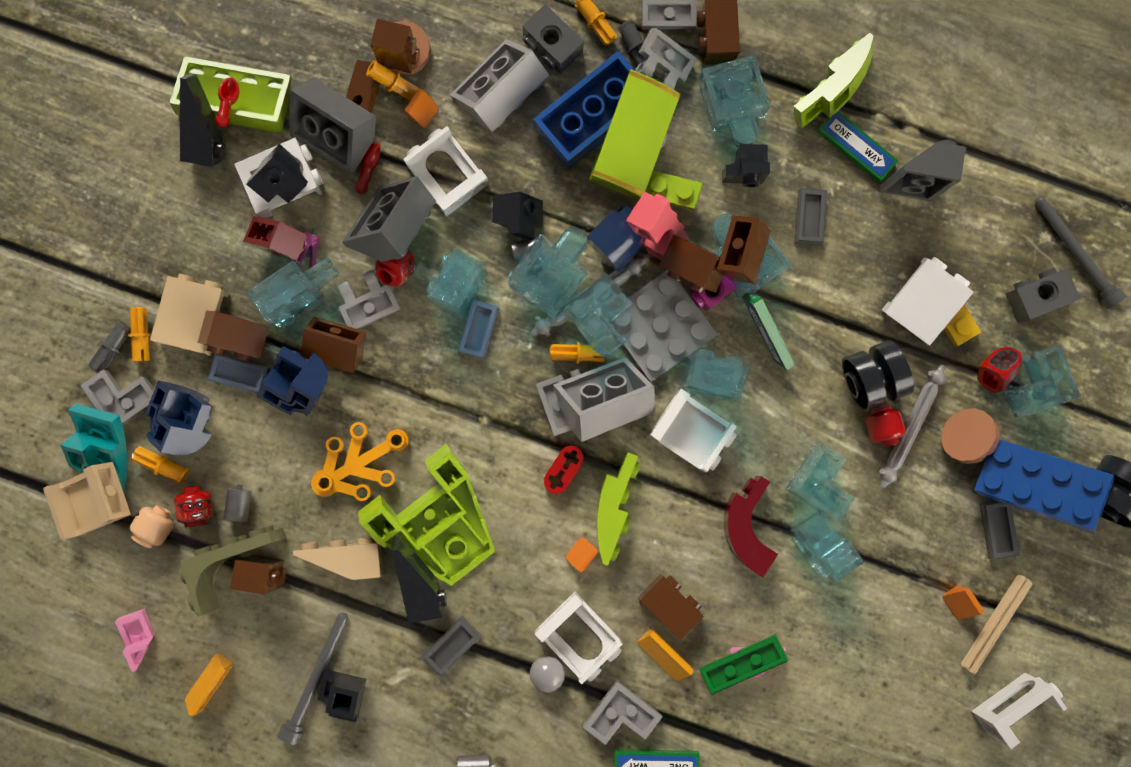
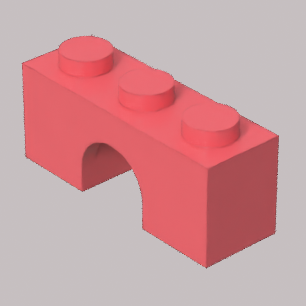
(655, 222)

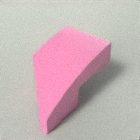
(137, 636)

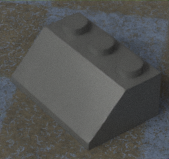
(330, 124)
(928, 173)
(391, 220)

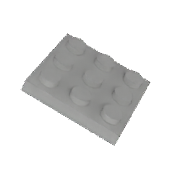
(662, 326)

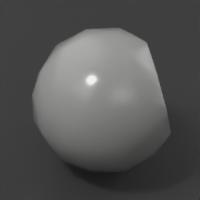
(547, 674)

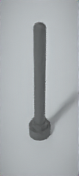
(1109, 294)
(292, 730)

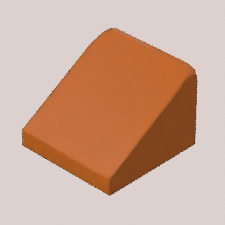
(421, 109)
(582, 554)
(962, 602)

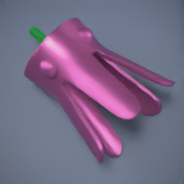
(312, 242)

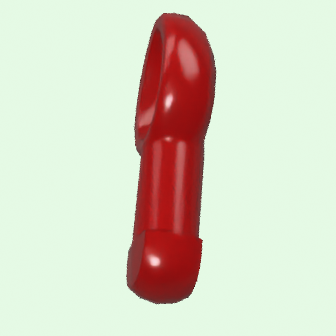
(228, 95)
(370, 162)

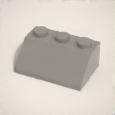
(500, 84)
(605, 398)

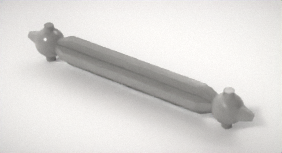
(543, 325)
(912, 425)

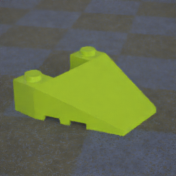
(440, 525)

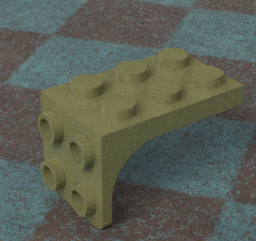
(201, 570)

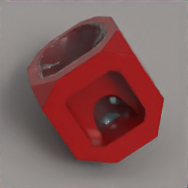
(1000, 369)

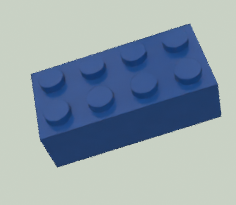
(584, 113)
(1045, 485)

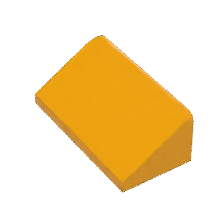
(665, 655)
(207, 684)

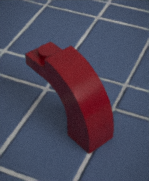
(739, 528)

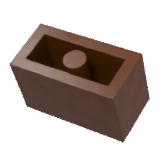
(719, 31)
(395, 46)
(744, 249)
(693, 263)
(232, 334)
(333, 343)
(258, 574)
(670, 606)

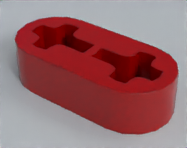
(569, 473)

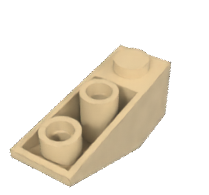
(349, 560)

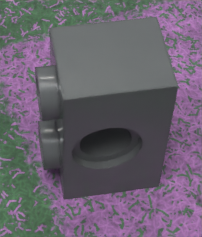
(546, 25)
(1058, 291)

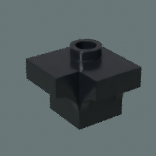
(750, 166)
(278, 175)
(518, 213)
(342, 694)

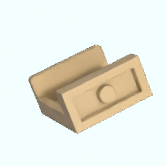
(184, 310)
(87, 501)

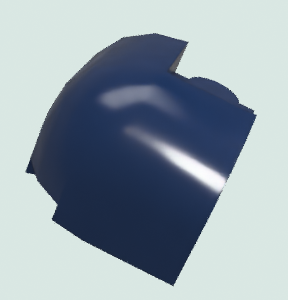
(615, 239)
(294, 382)
(178, 419)

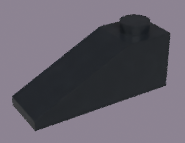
(199, 136)
(418, 584)

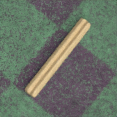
(996, 624)

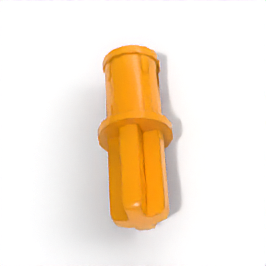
(596, 21)
(391, 80)
(139, 334)
(574, 353)
(160, 465)

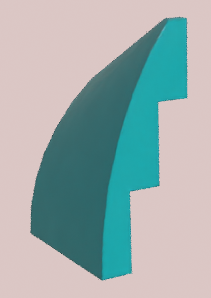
(96, 441)

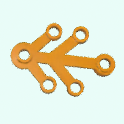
(355, 464)

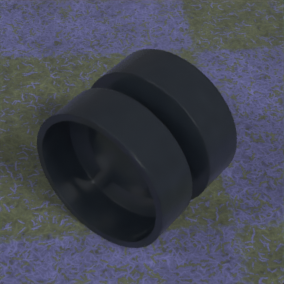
(878, 375)
(1119, 499)

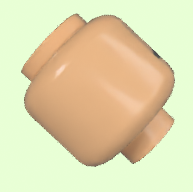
(151, 526)

